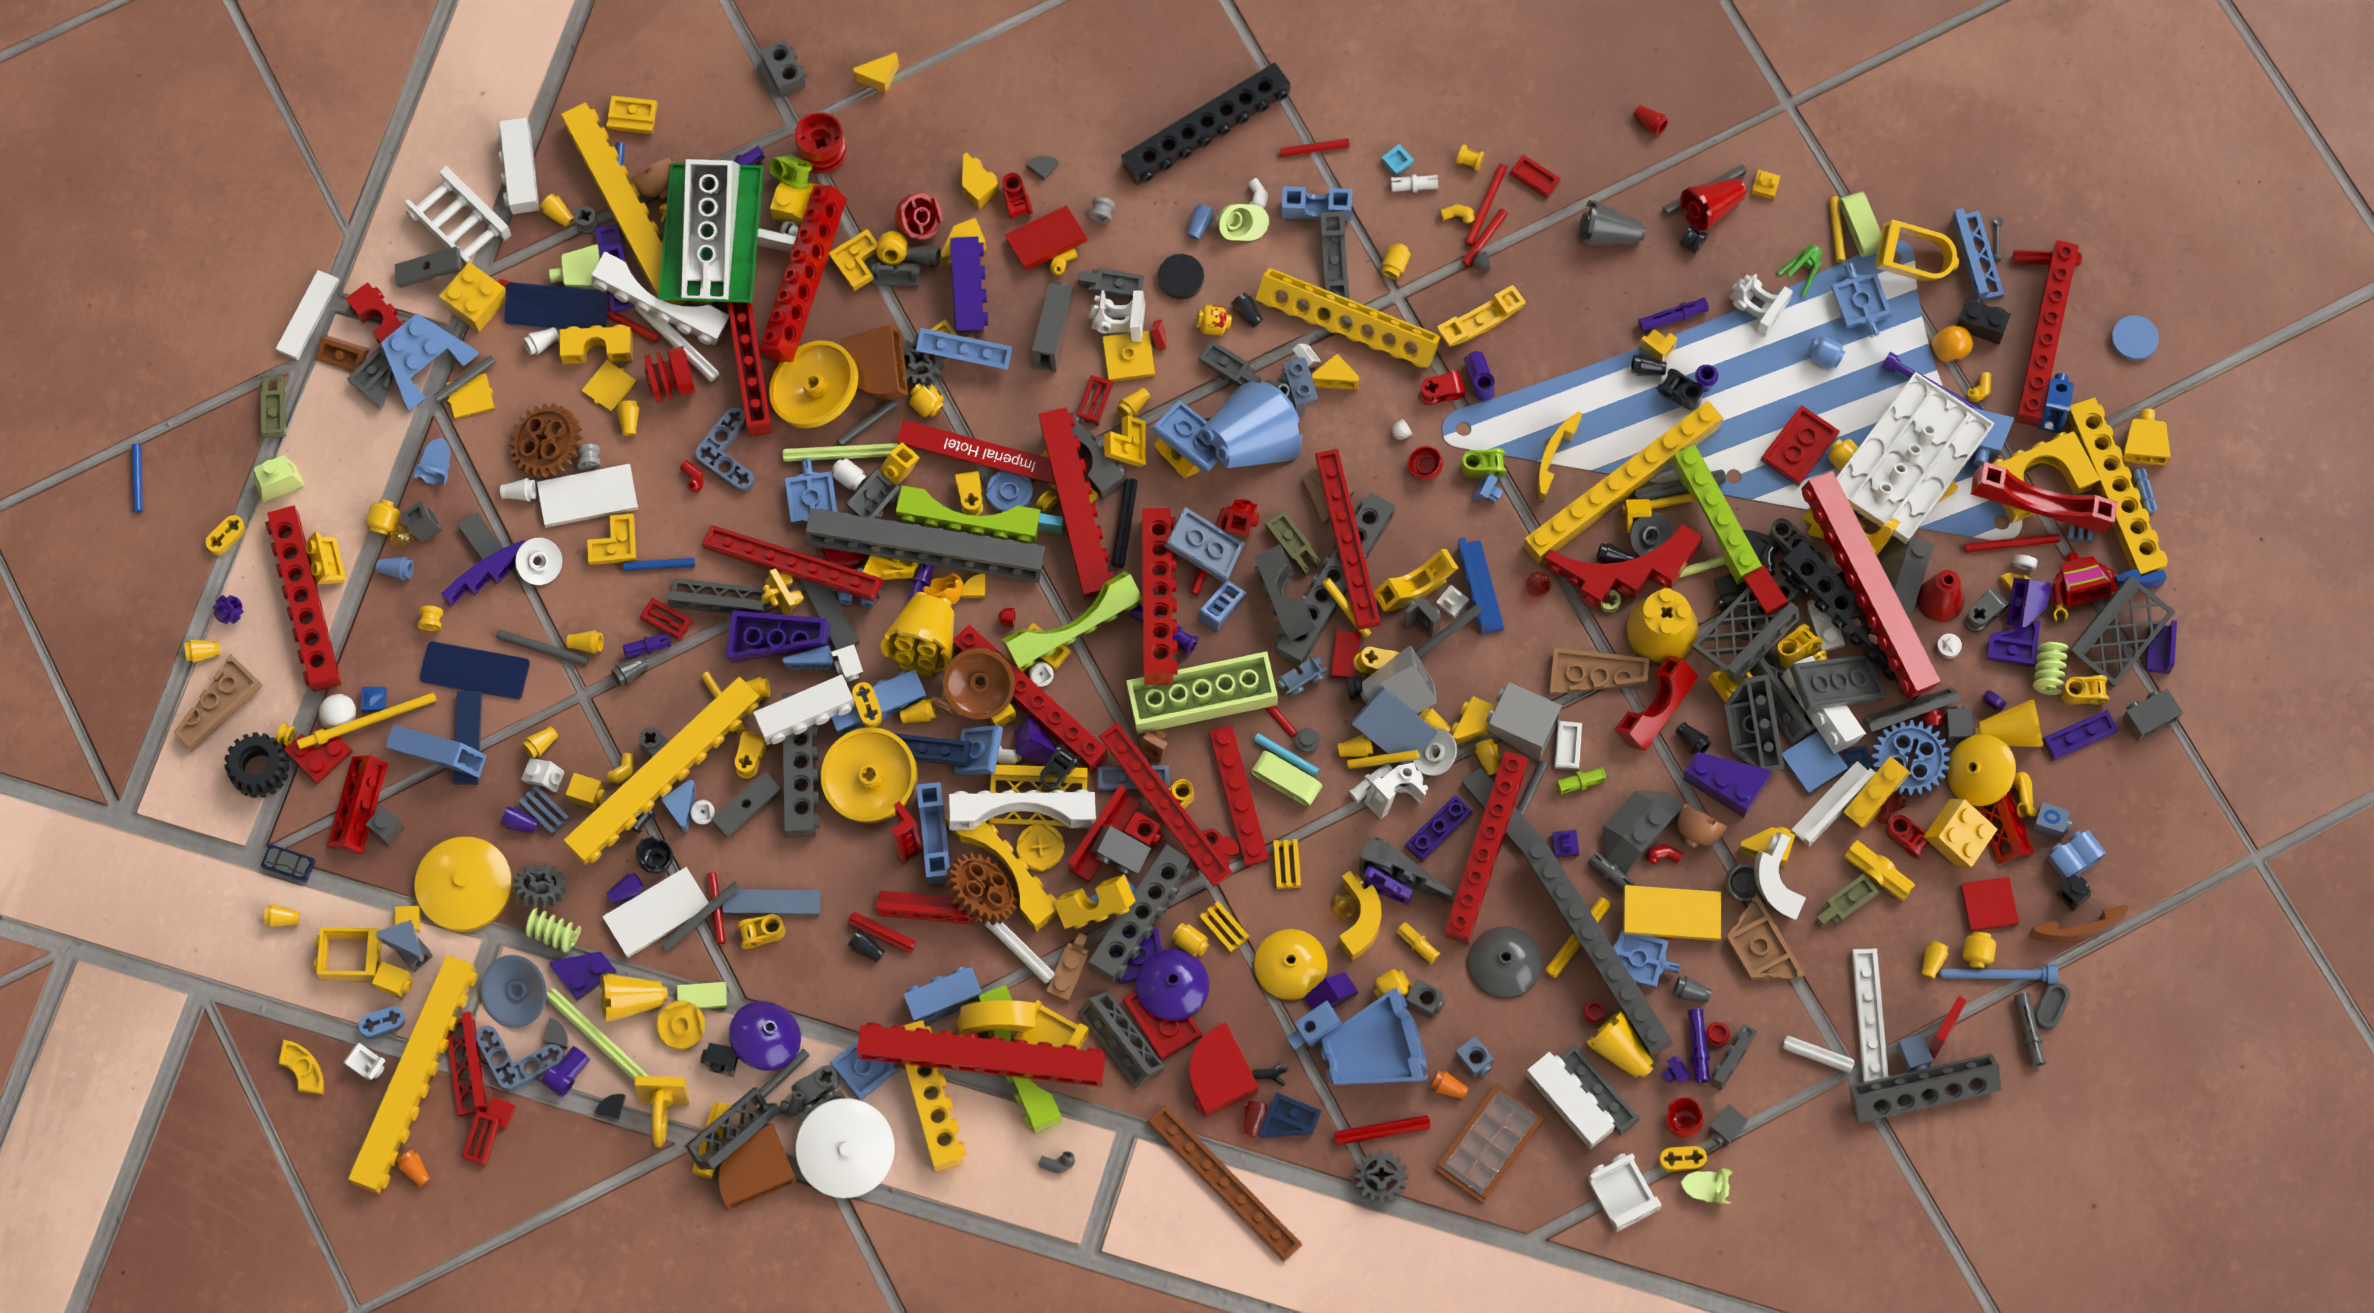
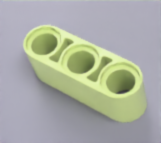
(1861, 223)
(1286, 778)

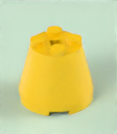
(1662, 626)
(921, 635)

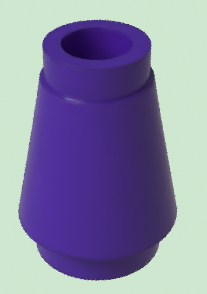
(1706, 376)
(518, 820)
(626, 888)

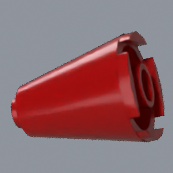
(1711, 201)
(1941, 597)

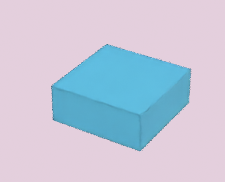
(1397, 160)
(1051, 523)

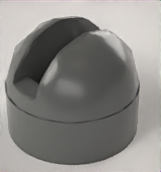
(1481, 261)

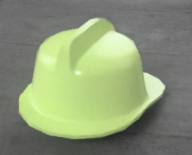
(1242, 222)

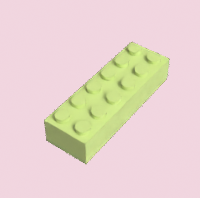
(1204, 693)

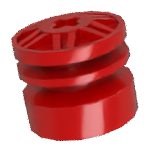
(821, 142)
(669, 374)

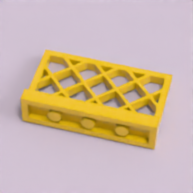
(1031, 774)

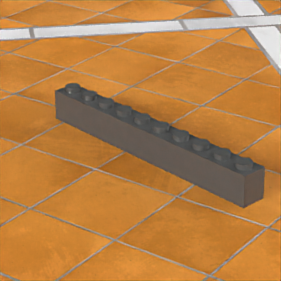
(924, 545)
(1596, 946)

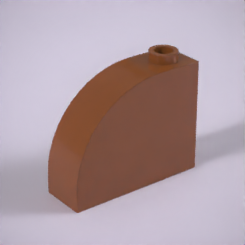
(879, 362)
(755, 1169)

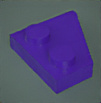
(2015, 645)
(582, 972)

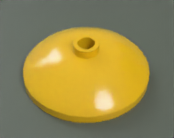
(1993, 773)
(1288, 980)

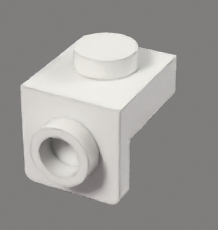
(543, 774)
(364, 1062)

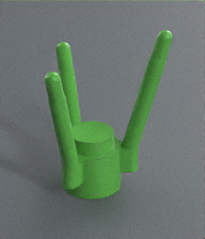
(1808, 258)

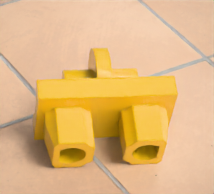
(778, 594)

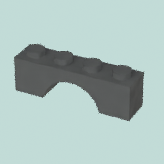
(1104, 475)
(1292, 613)

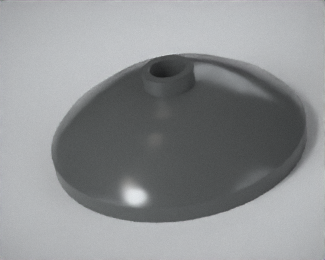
(1503, 977)

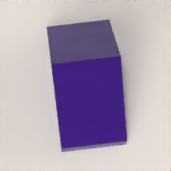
(1033, 743)
(1333, 989)

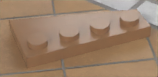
(1590, 670)
(224, 696)

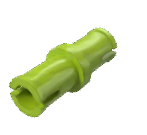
(1581, 780)

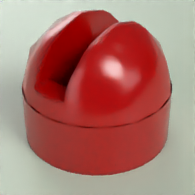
(1007, 617)

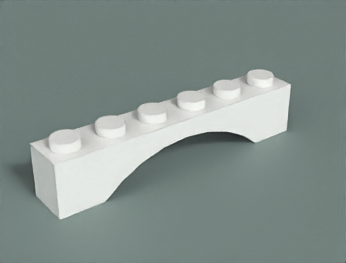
(701, 321)
(1070, 808)

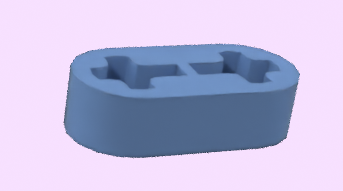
(385, 1027)

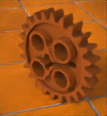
(545, 440)
(987, 900)

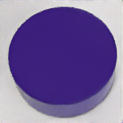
(1994, 700)

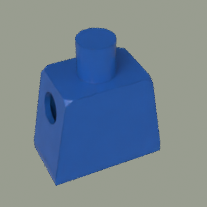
(2057, 398)

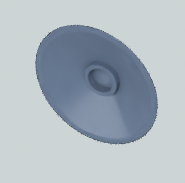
(513, 991)

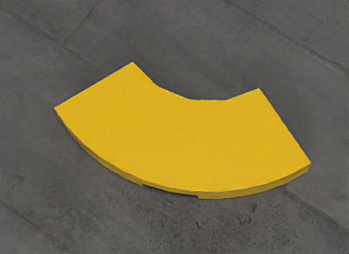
(303, 1066)

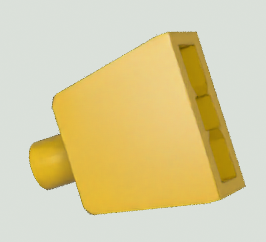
(2147, 440)

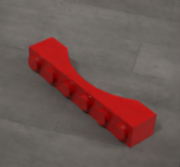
(2082, 511)

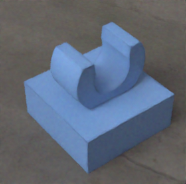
(1487, 490)

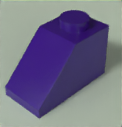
(2027, 601)

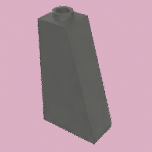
(1052, 327)

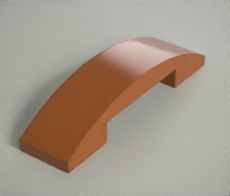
(2050, 931)

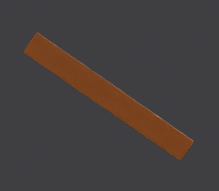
(1224, 1183)

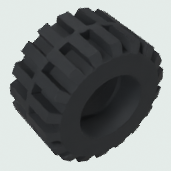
(246, 750)

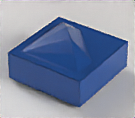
(373, 699)

